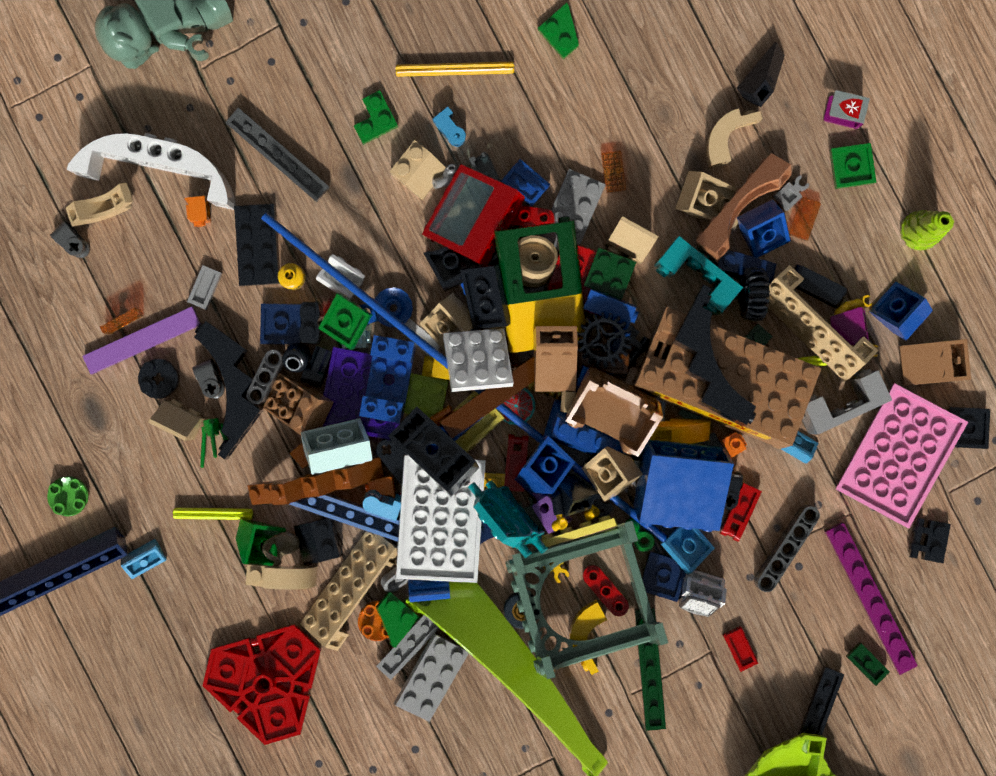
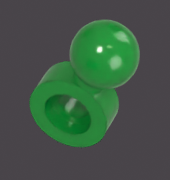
(638, 544)

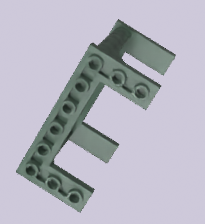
(549, 661)

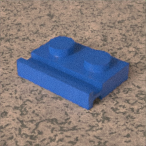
(526, 182)
(428, 590)

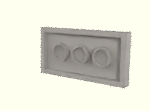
(578, 200)
(431, 677)

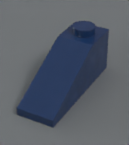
(735, 263)

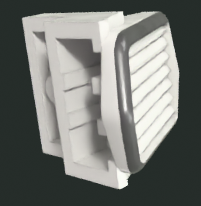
(702, 593)

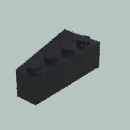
(447, 266)

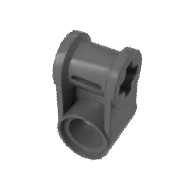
(69, 238)
(208, 376)

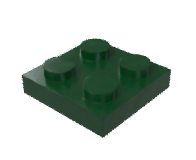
(610, 273)

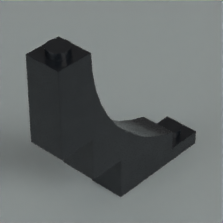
(696, 339)
(239, 411)

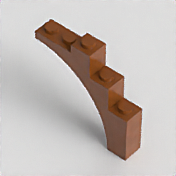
(296, 488)

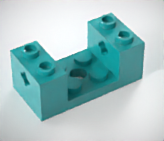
(681, 251)

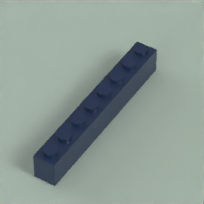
(61, 569)

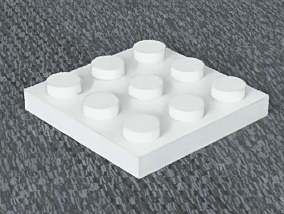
(478, 360)

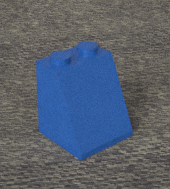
(545, 468)

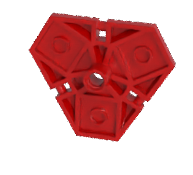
(285, 660)

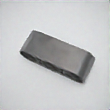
(258, 384)

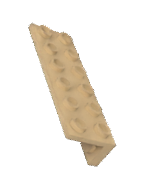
(814, 329)
(348, 588)

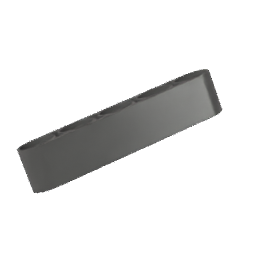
(786, 558)

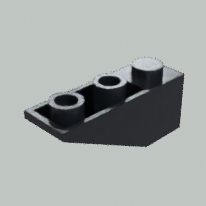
(763, 77)

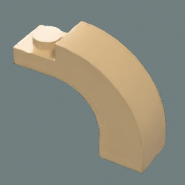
(717, 142)
(100, 207)
(281, 577)

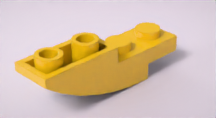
(682, 431)

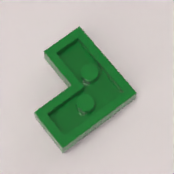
(380, 120)

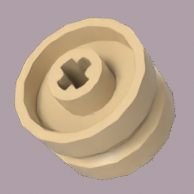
(537, 260)

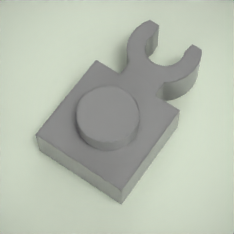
(789, 193)

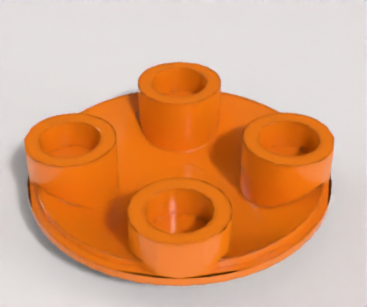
(371, 623)

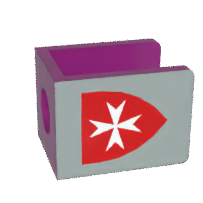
(846, 109)

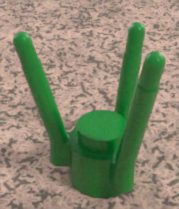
(210, 429)

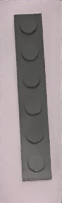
(277, 155)

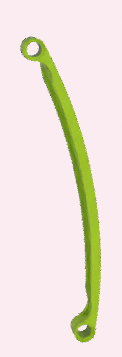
(488, 636)

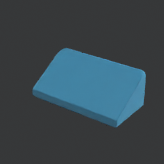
(802, 448)
(143, 559)

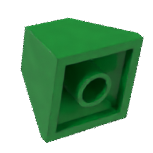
(251, 538)

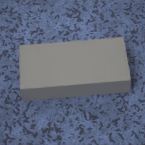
(204, 287)

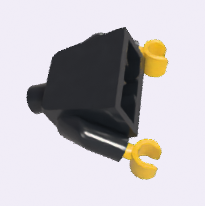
(571, 498)

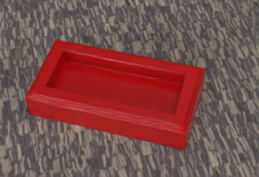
(740, 648)

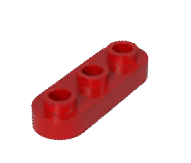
(534, 216)
(601, 582)

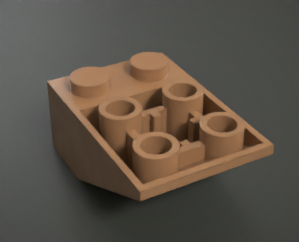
(555, 358)
(935, 362)
(297, 404)

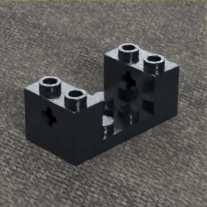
(447, 467)

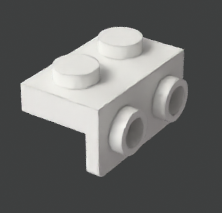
(351, 273)

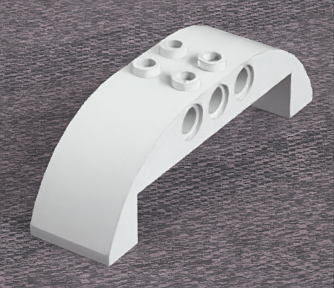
(146, 152)

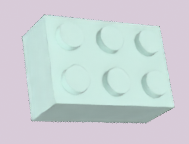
(336, 446)

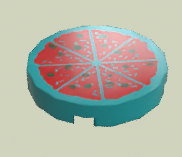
(521, 404)

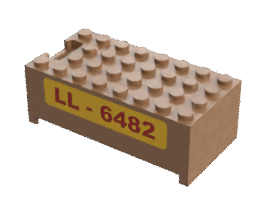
(763, 376)

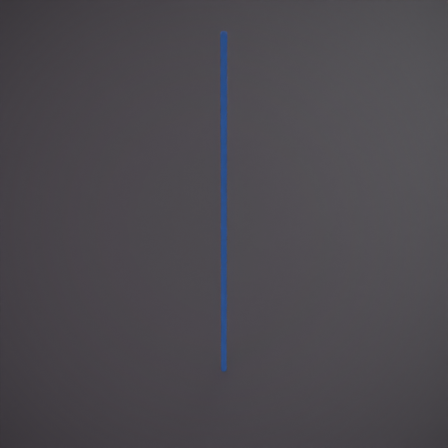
(433, 352)

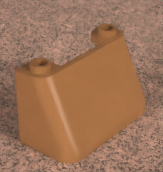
(615, 410)

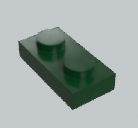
(868, 664)

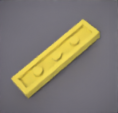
(585, 529)

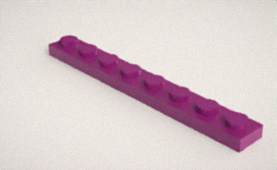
(871, 598)

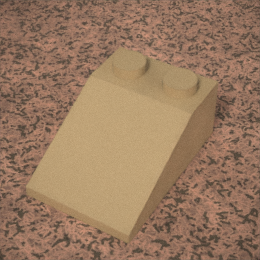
(704, 196)
(631, 240)

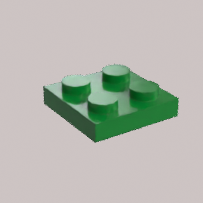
(852, 166)
(345, 321)

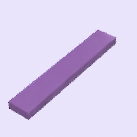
(141, 340)

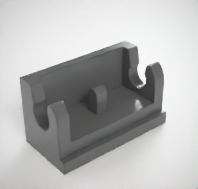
(484, 165)

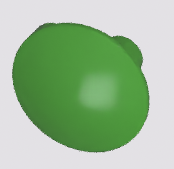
(67, 496)

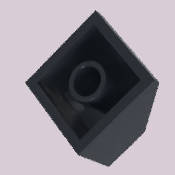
(318, 541)

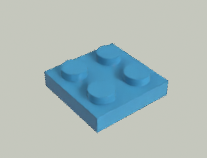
(687, 548)

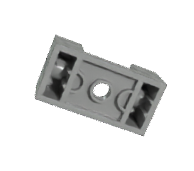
(870, 393)

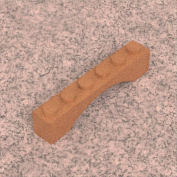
(767, 178)

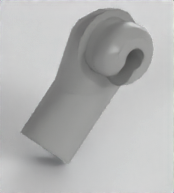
(446, 177)

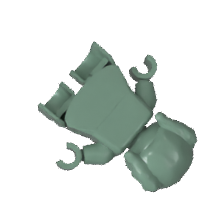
(126, 31)

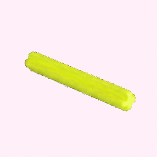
(213, 513)

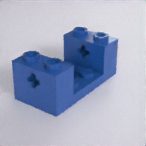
(393, 358)

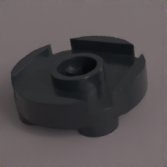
(165, 387)

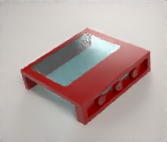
(470, 214)

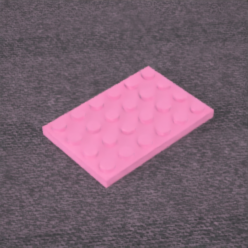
(901, 455)

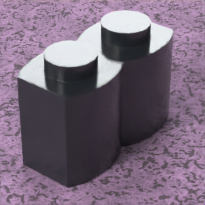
(311, 318)

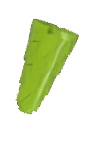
(925, 228)

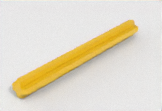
(454, 69)

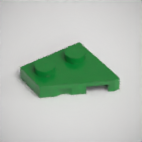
(560, 32)
(396, 618)

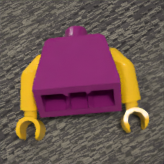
(851, 321)

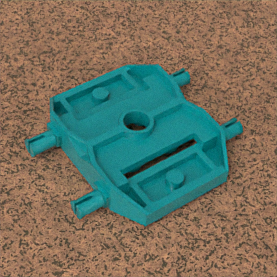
(514, 515)

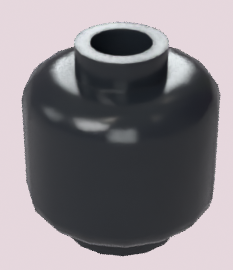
(296, 357)

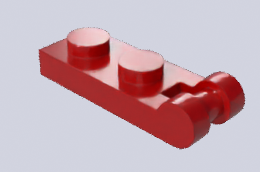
(515, 461)
(741, 513)

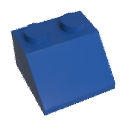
(764, 228)
(901, 310)

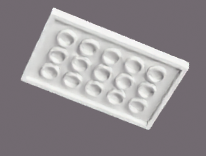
(437, 531)

